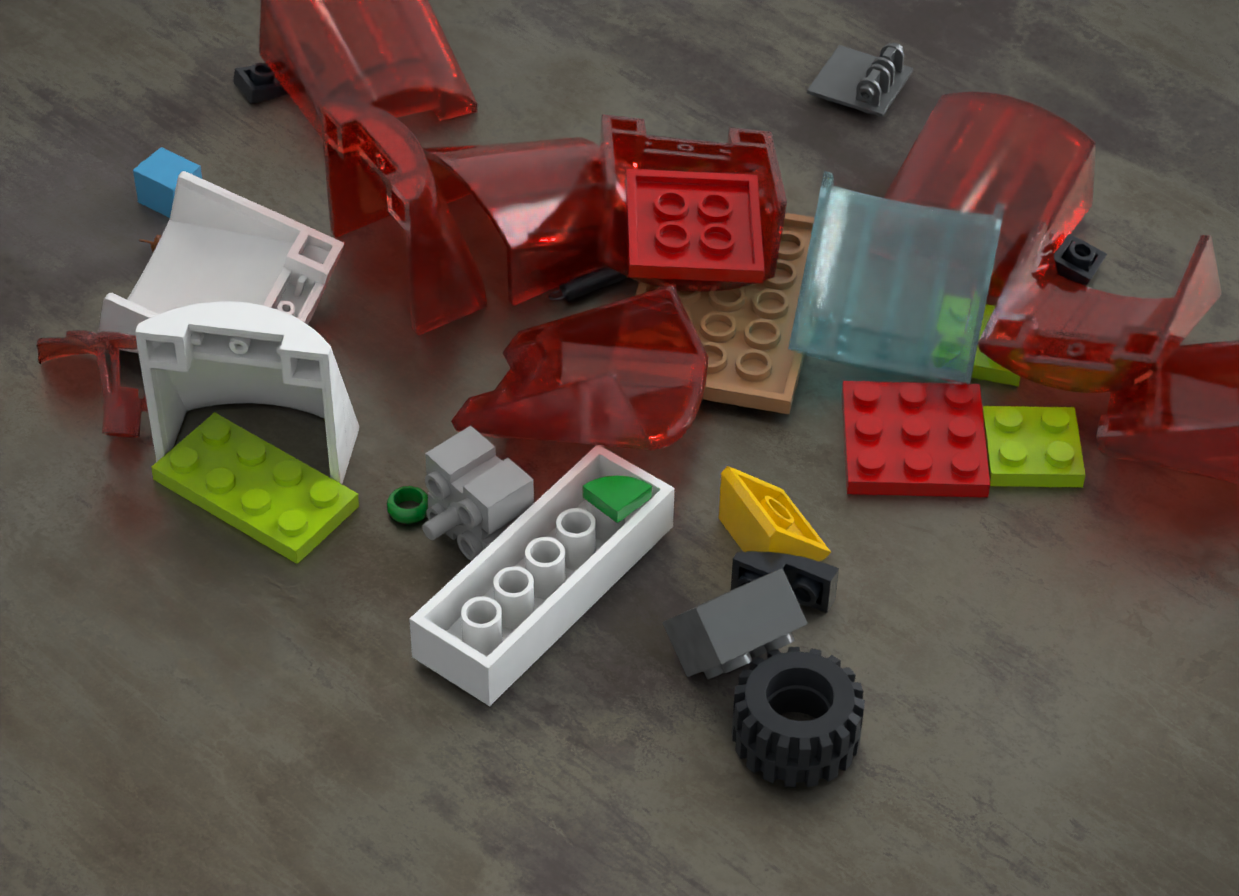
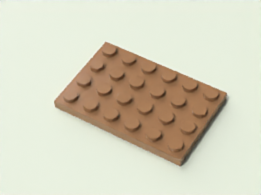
(751, 329)

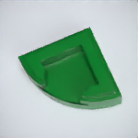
(617, 495)

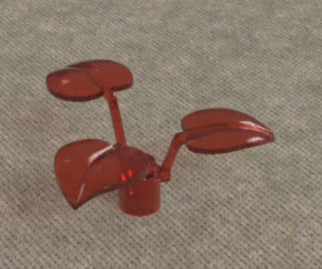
(120, 404)

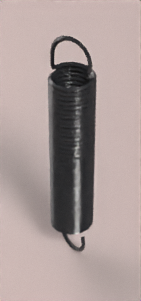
(588, 283)

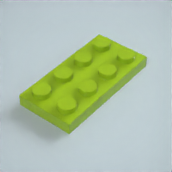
(255, 487)

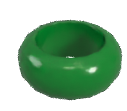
(407, 493)

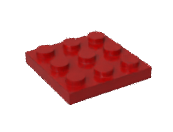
(693, 226)
(914, 439)

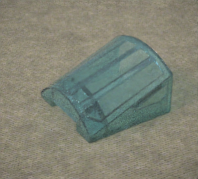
(895, 285)

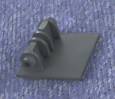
(863, 79)

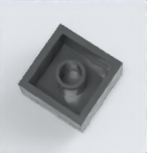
(736, 626)

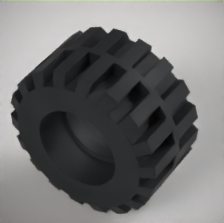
(797, 748)

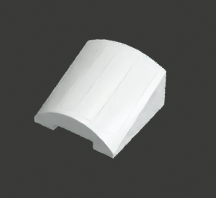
(226, 252)
(241, 356)

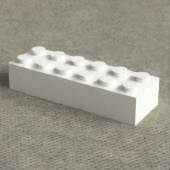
(536, 580)

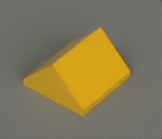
(765, 518)

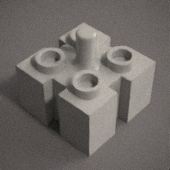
(473, 492)

